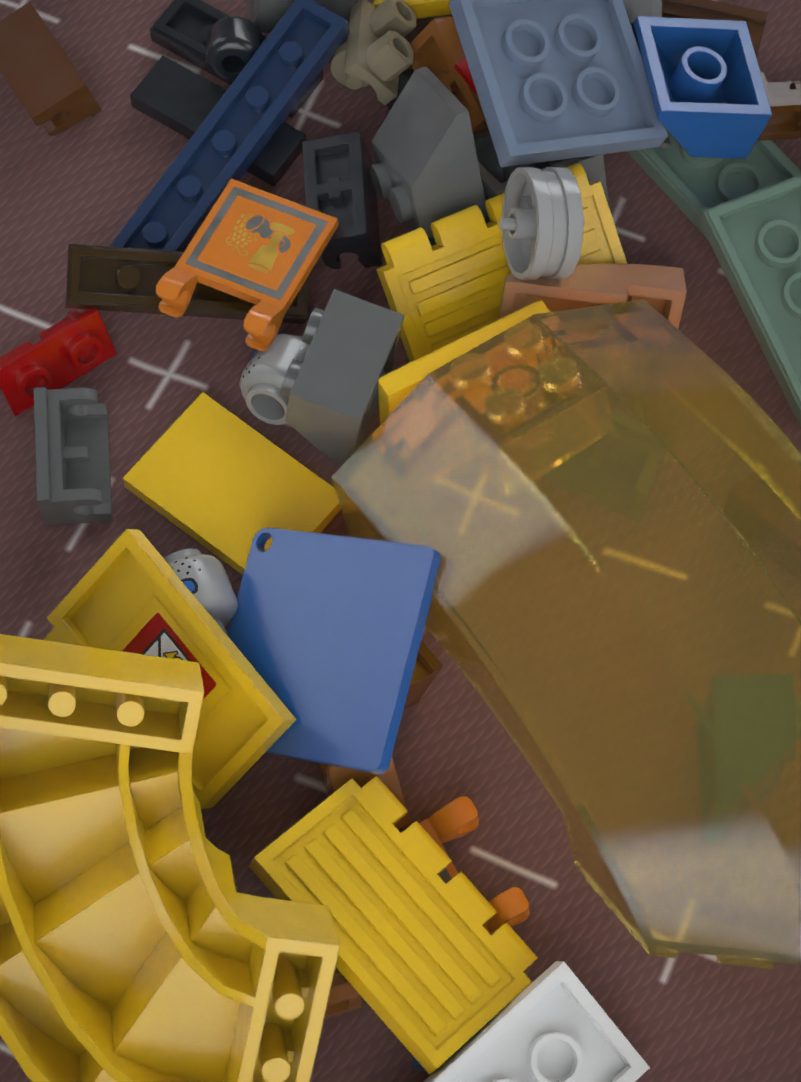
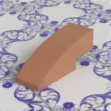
(601, 285)

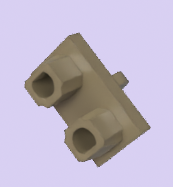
(376, 48)

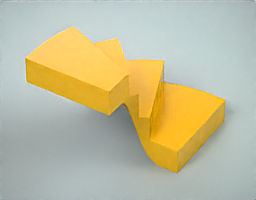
(113, 903)

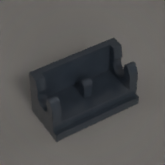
(342, 187)

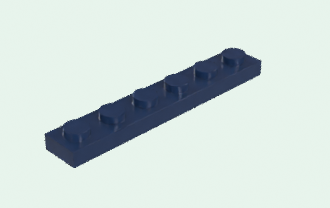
(236, 128)

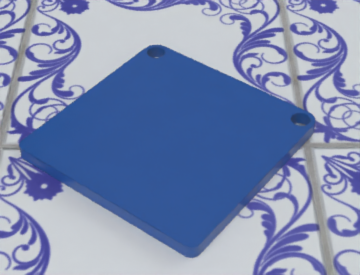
(335, 638)

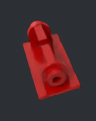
(60, 357)

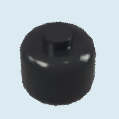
(231, 46)

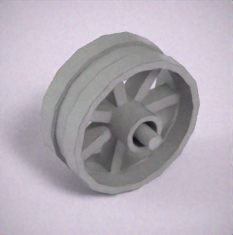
(542, 223)

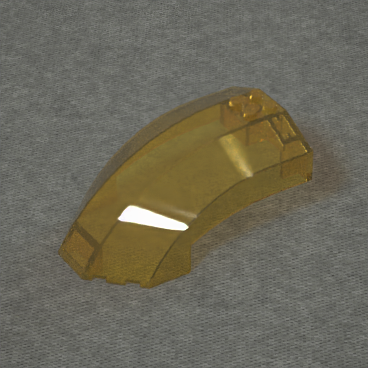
(620, 606)

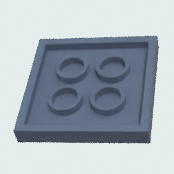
(557, 78)

